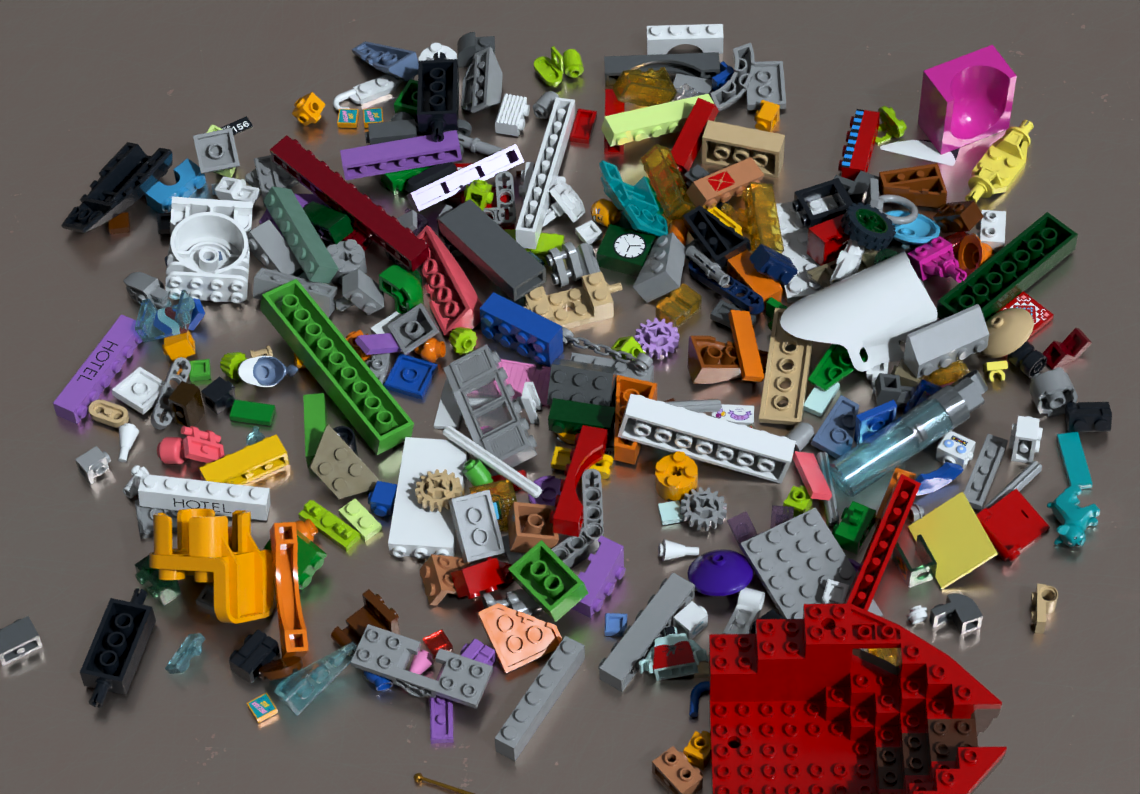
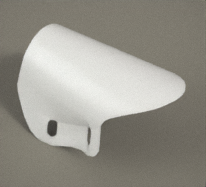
(865, 311)

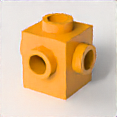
(308, 109)

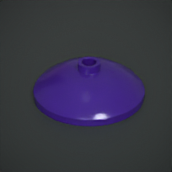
(720, 572)

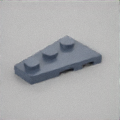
(837, 430)

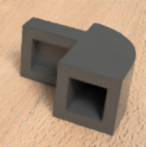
(469, 45)
(857, 189)
(889, 388)
(957, 609)

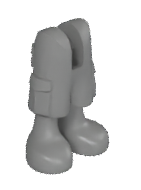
(515, 600)

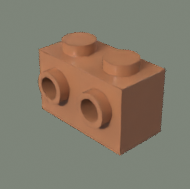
(677, 773)

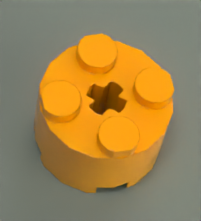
(675, 476)

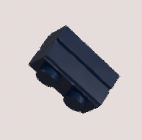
(773, 264)

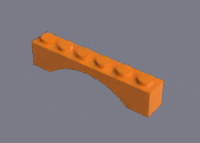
(290, 617)

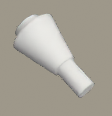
(127, 436)
(671, 550)

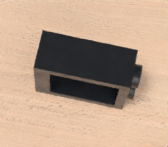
(832, 187)

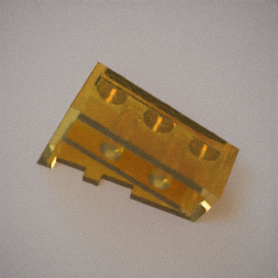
(644, 87)

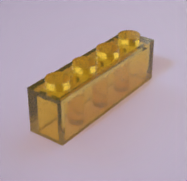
(667, 182)
(762, 216)

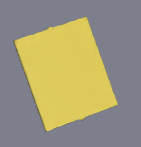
(954, 539)

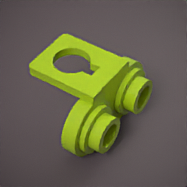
(549, 69)
(894, 127)

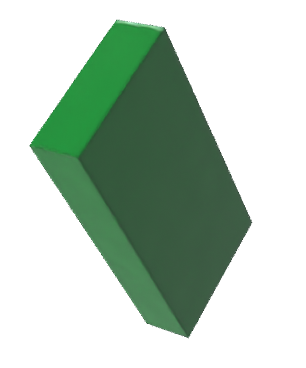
(252, 412)

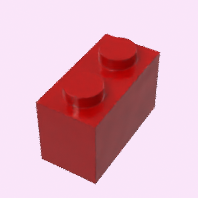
(477, 577)

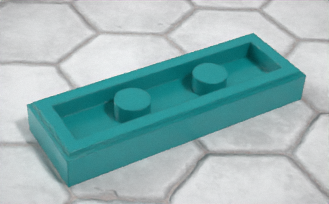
(1074, 460)

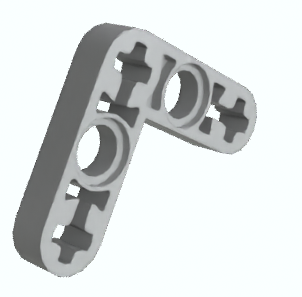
(498, 212)

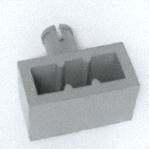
(360, 291)

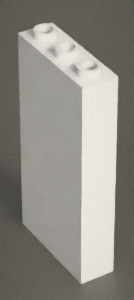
(415, 529)

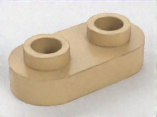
(110, 413)

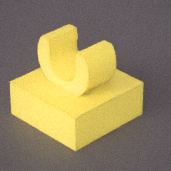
(995, 367)

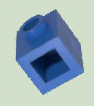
(383, 498)

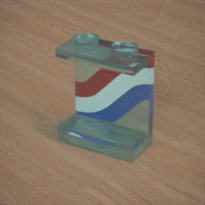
(164, 322)

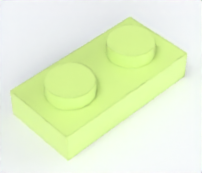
(360, 519)

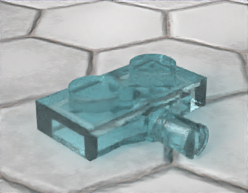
(190, 647)

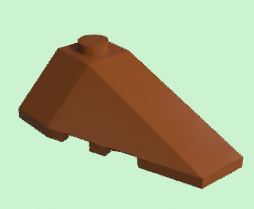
(715, 361)

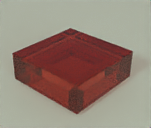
(436, 641)

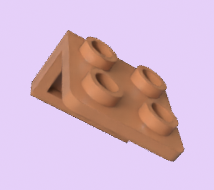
(438, 578)

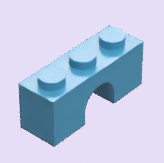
(188, 180)

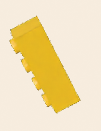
(247, 463)

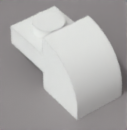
(233, 190)

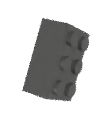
(582, 382)

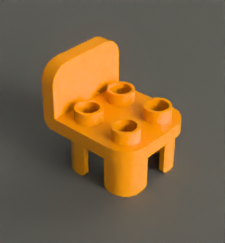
(240, 574)

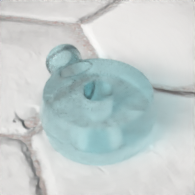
(254, 436)

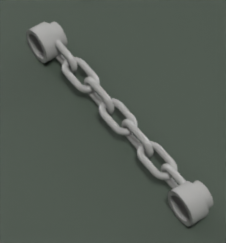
(642, 361)

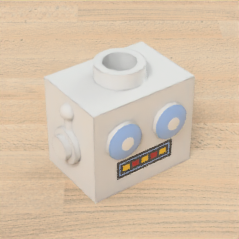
(955, 449)

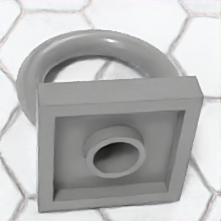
(877, 201)

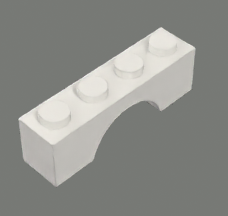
(665, 37)

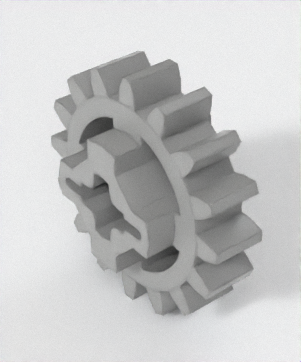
(704, 507)

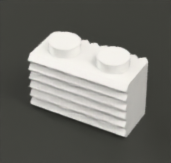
(511, 115)

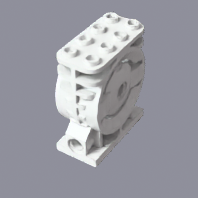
(197, 233)

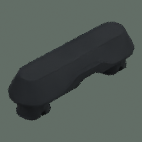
(429, 176)

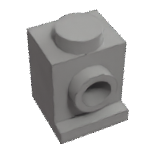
(93, 463)

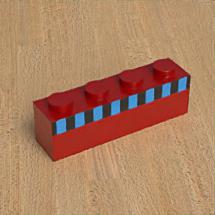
(860, 143)

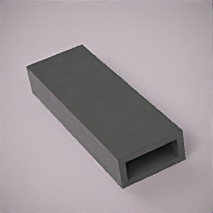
(492, 250)

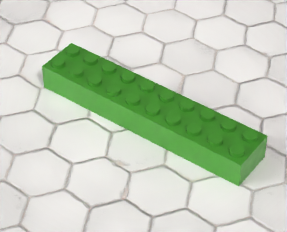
(336, 366)

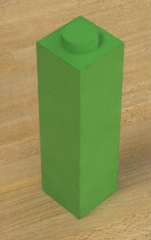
(314, 423)

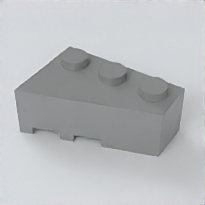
(273, 250)

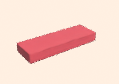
(812, 476)

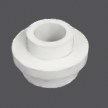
(917, 614)

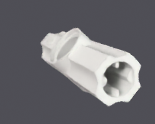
(848, 261)

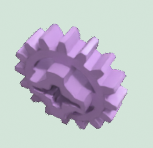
(657, 337)

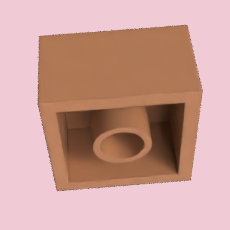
(529, 525)

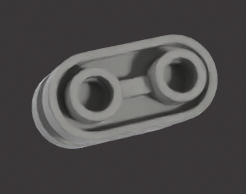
(555, 261)

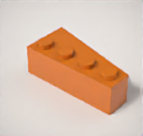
(625, 449)

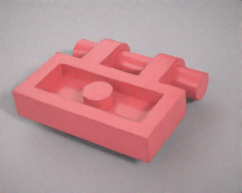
(201, 450)

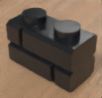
(1088, 417)
(255, 653)

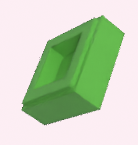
(200, 370)

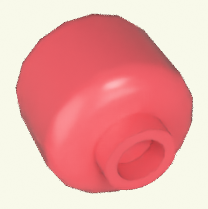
(171, 450)

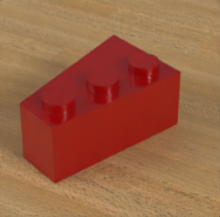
(826, 241)

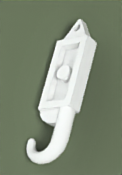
(368, 91)

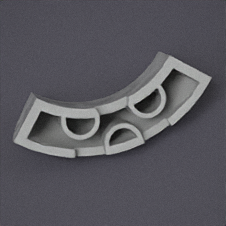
(740, 80)

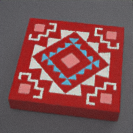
(1039, 313)

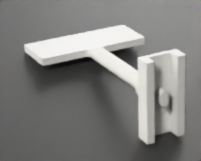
(450, 413)

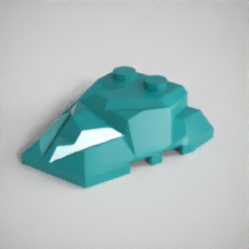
(636, 201)

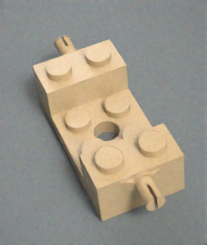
(590, 302)

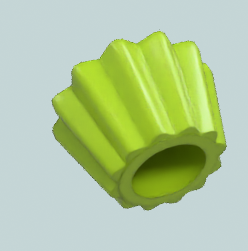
(463, 340)
(231, 363)

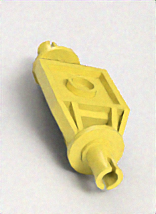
(1000, 163)

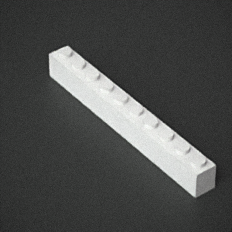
(545, 173)

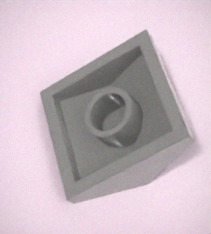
(216, 150)

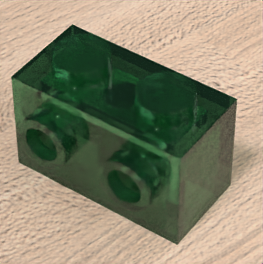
(162, 590)

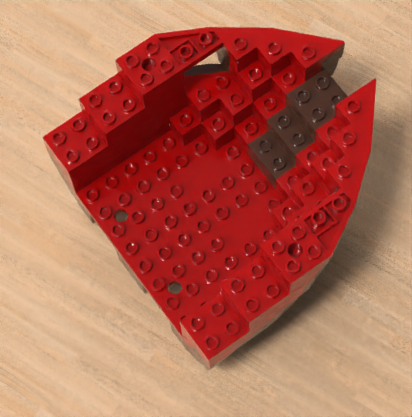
(841, 720)

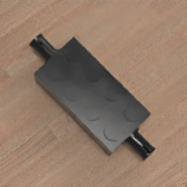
(438, 96)
(117, 647)

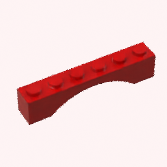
(589, 450)

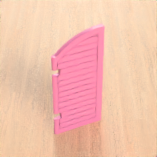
(521, 372)

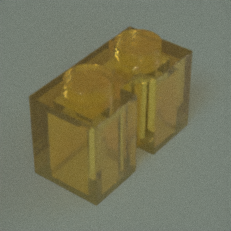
(680, 306)

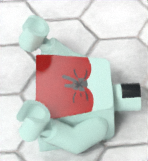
(673, 656)

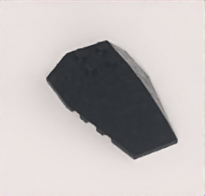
(119, 187)

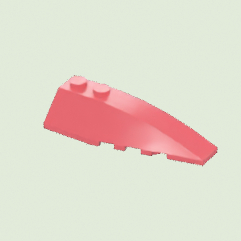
(450, 291)

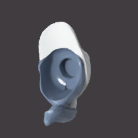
(265, 371)

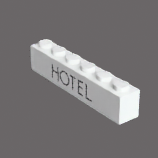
(183, 493)

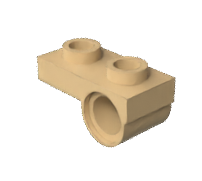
(1042, 606)

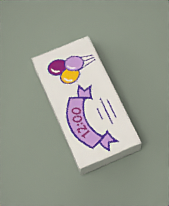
(736, 413)

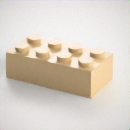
(730, 144)

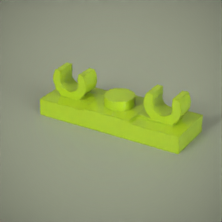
(330, 525)

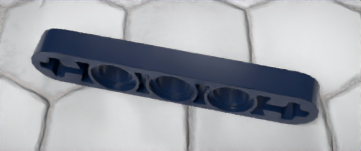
(749, 302)

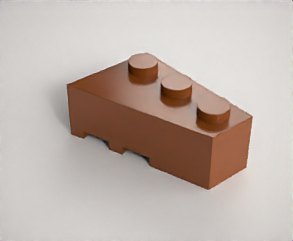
(918, 184)

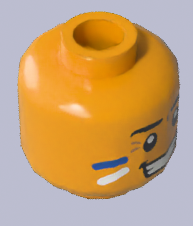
(605, 212)

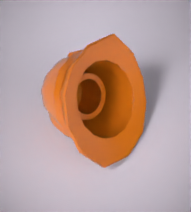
(973, 253)

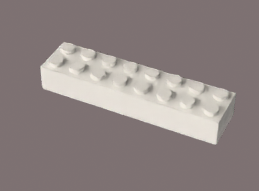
(706, 438)

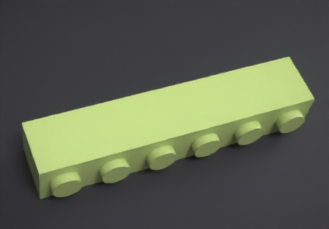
(649, 121)

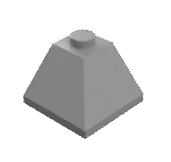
(413, 328)

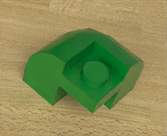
(402, 287)

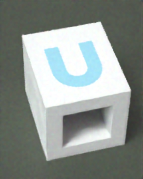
(691, 620)

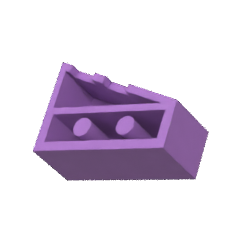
(601, 575)

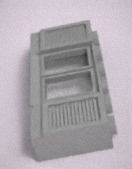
(490, 407)

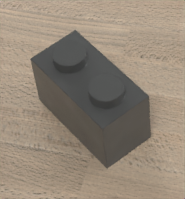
(18, 640)

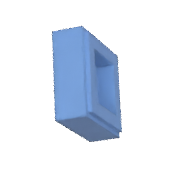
(615, 624)

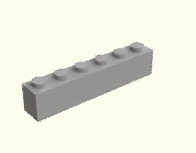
(649, 624)
(540, 698)

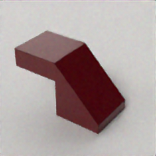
(1067, 351)

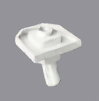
(566, 202)

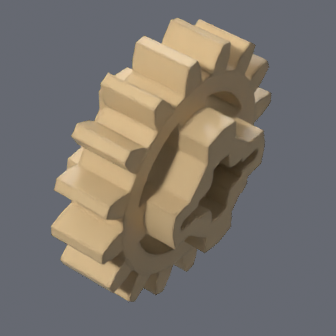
(438, 489)

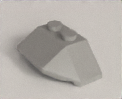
(482, 82)

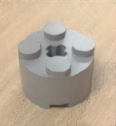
(348, 257)
(1052, 392)

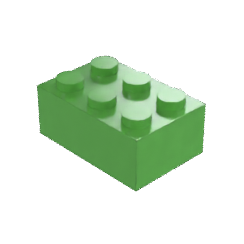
(548, 581)

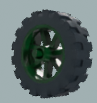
(868, 226)

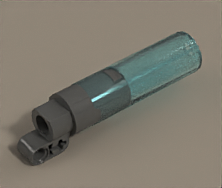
(908, 434)

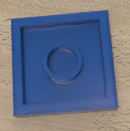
(411, 376)
(874, 420)

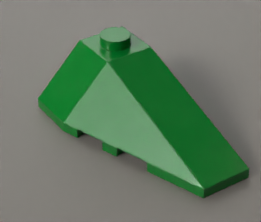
(834, 367)

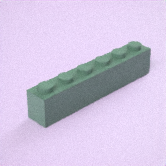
(300, 235)

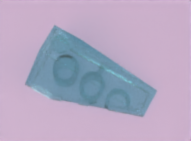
(310, 681)

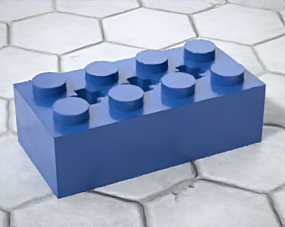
(521, 329)

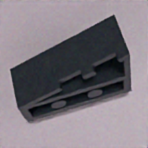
(714, 237)

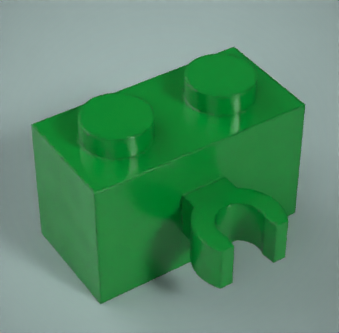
(854, 527)

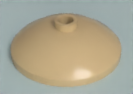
(1008, 331)

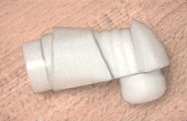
(132, 486)

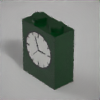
(624, 250)

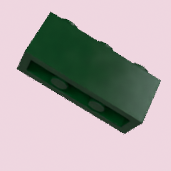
(328, 222)
(570, 416)

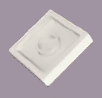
(139, 390)

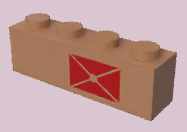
(724, 184)

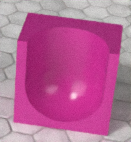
(966, 99)

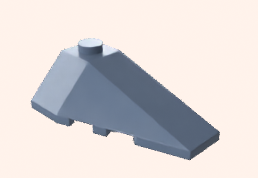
(390, 60)

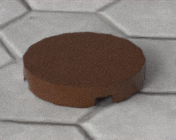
(280, 668)

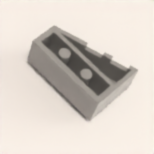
(661, 269)

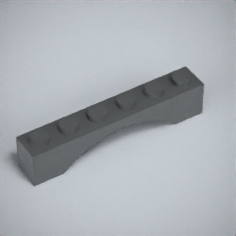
(691, 64)

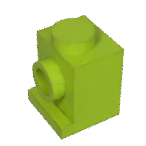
(799, 500)

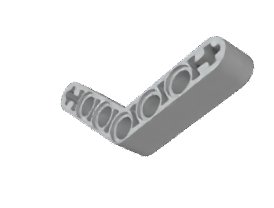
(592, 527)

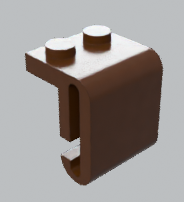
(372, 613)

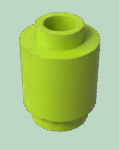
(572, 63)

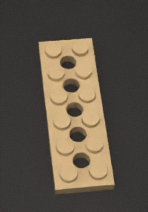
(775, 375)

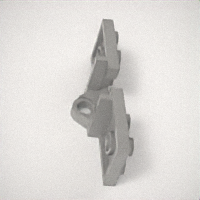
(389, 653)

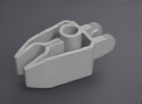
(144, 287)

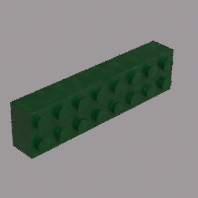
(1011, 269)

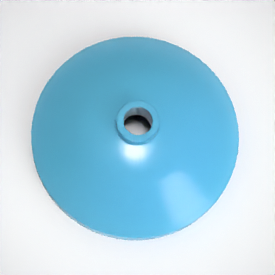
(915, 233)

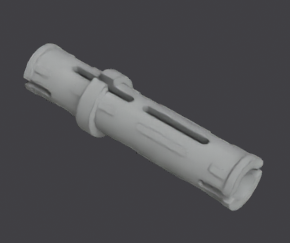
(477, 145)
(719, 276)

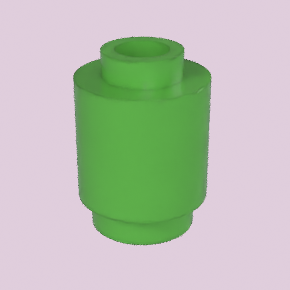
(476, 472)

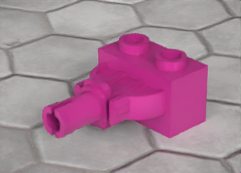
(936, 259)

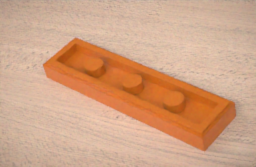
(746, 345)

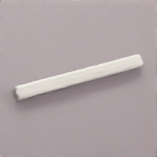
(492, 461)

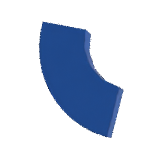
(938, 478)

